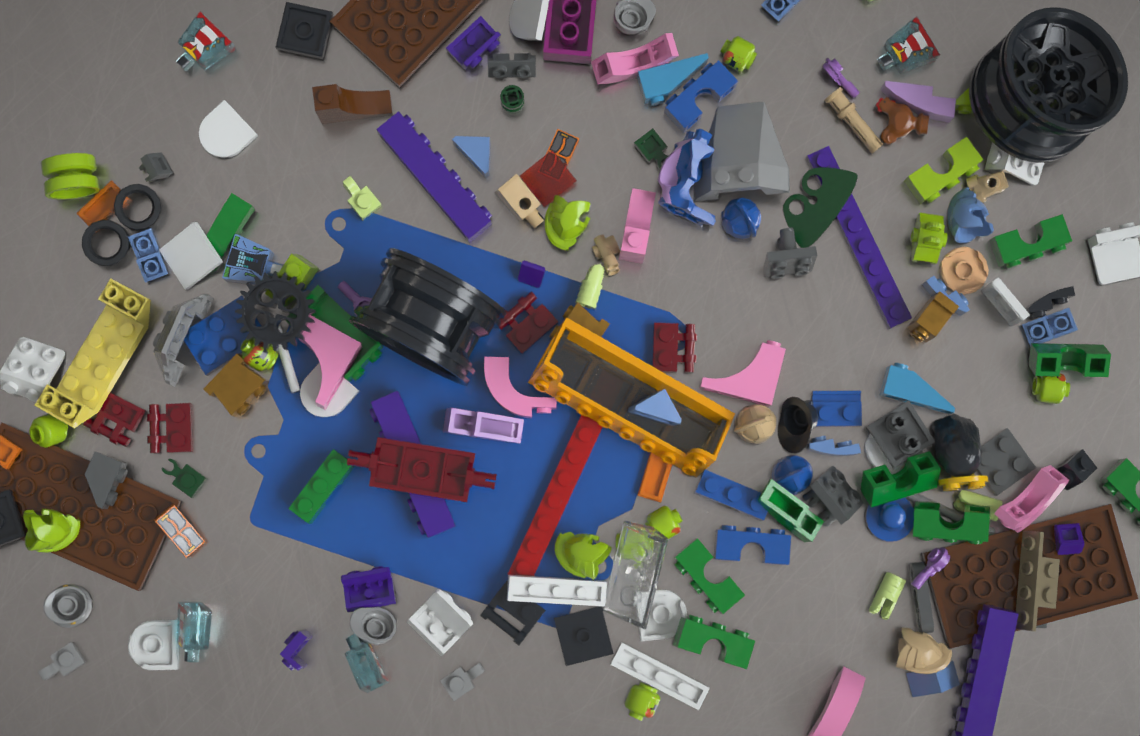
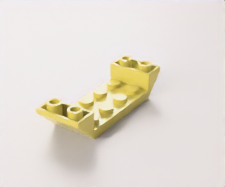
(100, 357)

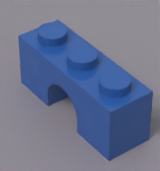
(714, 81)
(730, 494)
(774, 545)

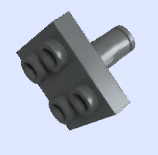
(789, 257)
(900, 434)
(836, 495)

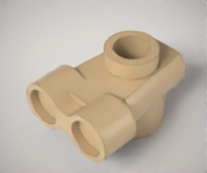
(982, 187)
(606, 250)

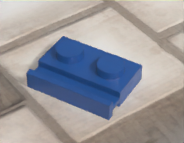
(838, 408)

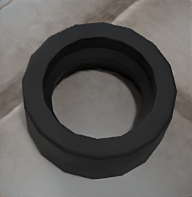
(137, 188)
(105, 224)

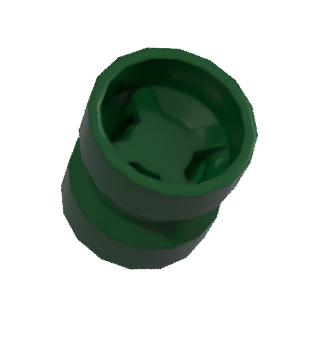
(511, 103)

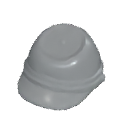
(633, 15)
(373, 625)

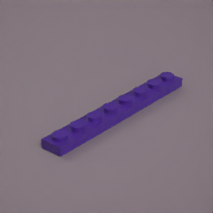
(865, 250)

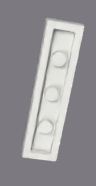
(556, 590)
(660, 676)

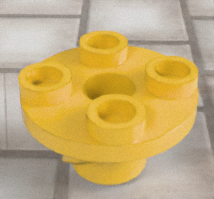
(971, 481)

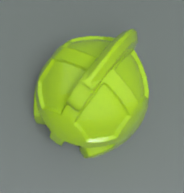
(563, 221)
(49, 531)
(579, 555)

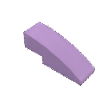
(920, 100)
(483, 425)

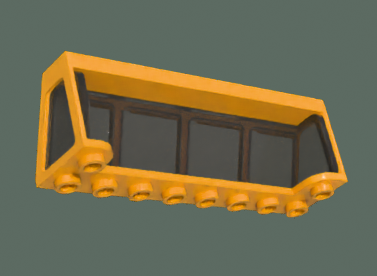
(607, 380)

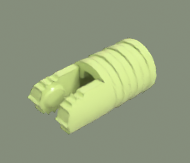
(591, 287)
(971, 498)
(890, 590)

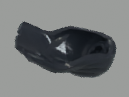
(957, 445)

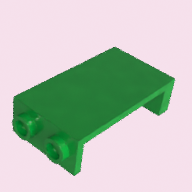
(335, 316)

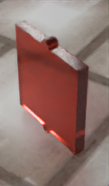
(548, 178)

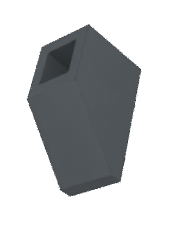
(103, 478)

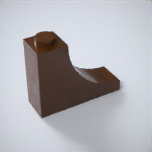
(340, 105)

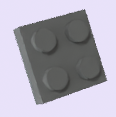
(1004, 462)

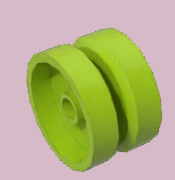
(70, 176)

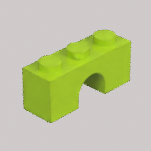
(961, 159)

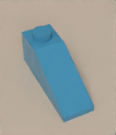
(662, 81)
(908, 386)

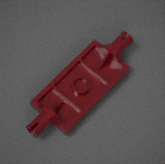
(421, 469)

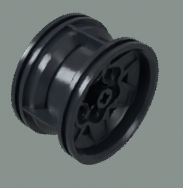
(1042, 73)
(428, 315)

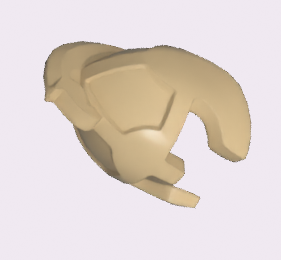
(755, 423)
(921, 653)

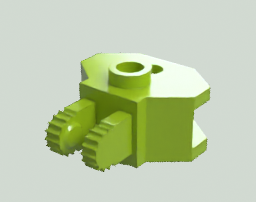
(928, 238)

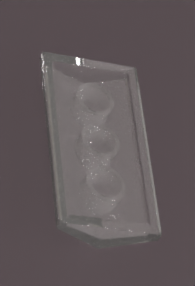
(635, 573)

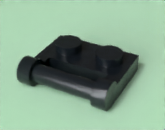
(526, 612)

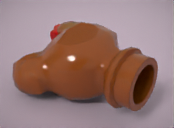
(900, 120)

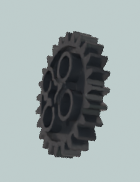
(281, 290)

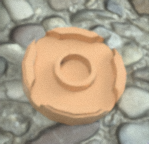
(964, 270)

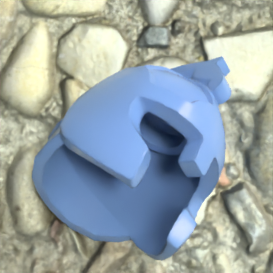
(968, 217)

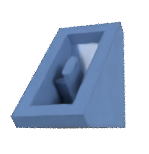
(476, 151)
(658, 408)
(933, 683)

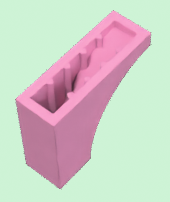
(637, 226)
(336, 356)
(755, 382)

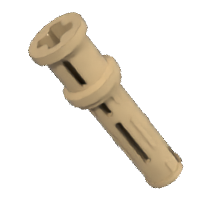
(847, 111)

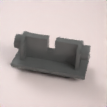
(522, 66)

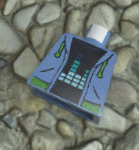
(248, 261)

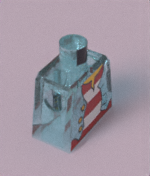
(203, 44)
(909, 48)
(195, 620)
(370, 673)

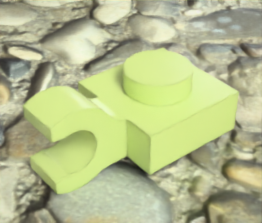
(362, 200)

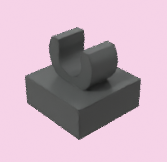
(156, 166)

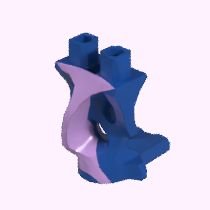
(680, 172)

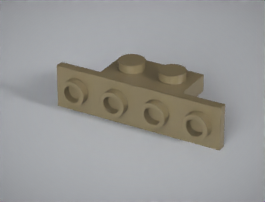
(1036, 581)

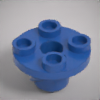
(890, 520)

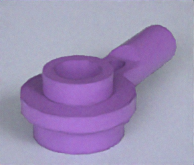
(834, 69)
(353, 296)
(936, 561)

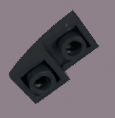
(1044, 304)

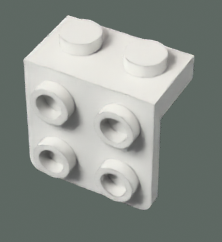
(1024, 170)
(1116, 253)
(30, 368)
(440, 621)

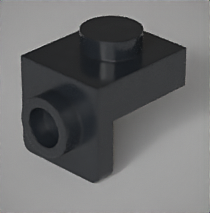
(1077, 469)

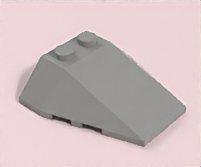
(743, 155)
(174, 332)

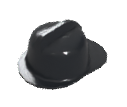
(796, 423)

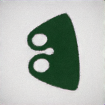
(831, 197)

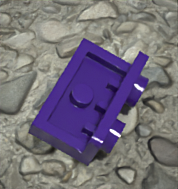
(473, 43)
(368, 588)
(295, 643)

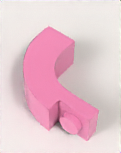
(625, 65)
(499, 385)
(1033, 500)
(840, 704)

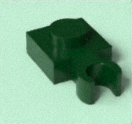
(652, 147)
(186, 479)

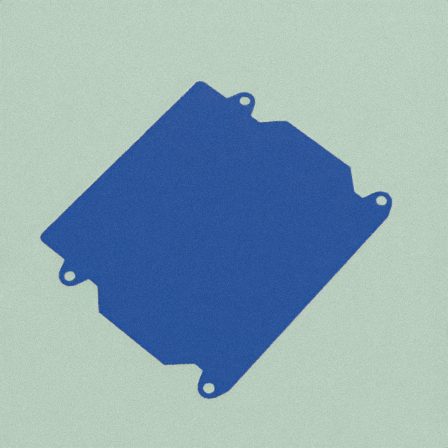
(490, 527)

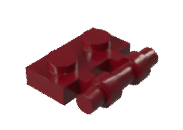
(532, 327)
(666, 347)
(119, 411)
(178, 428)

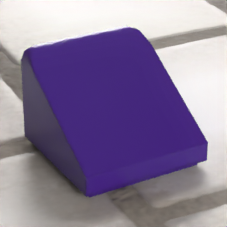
(531, 274)
(1068, 539)

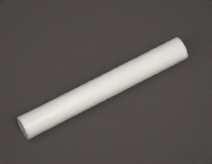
(288, 368)

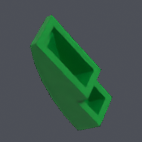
(228, 223)
(790, 511)

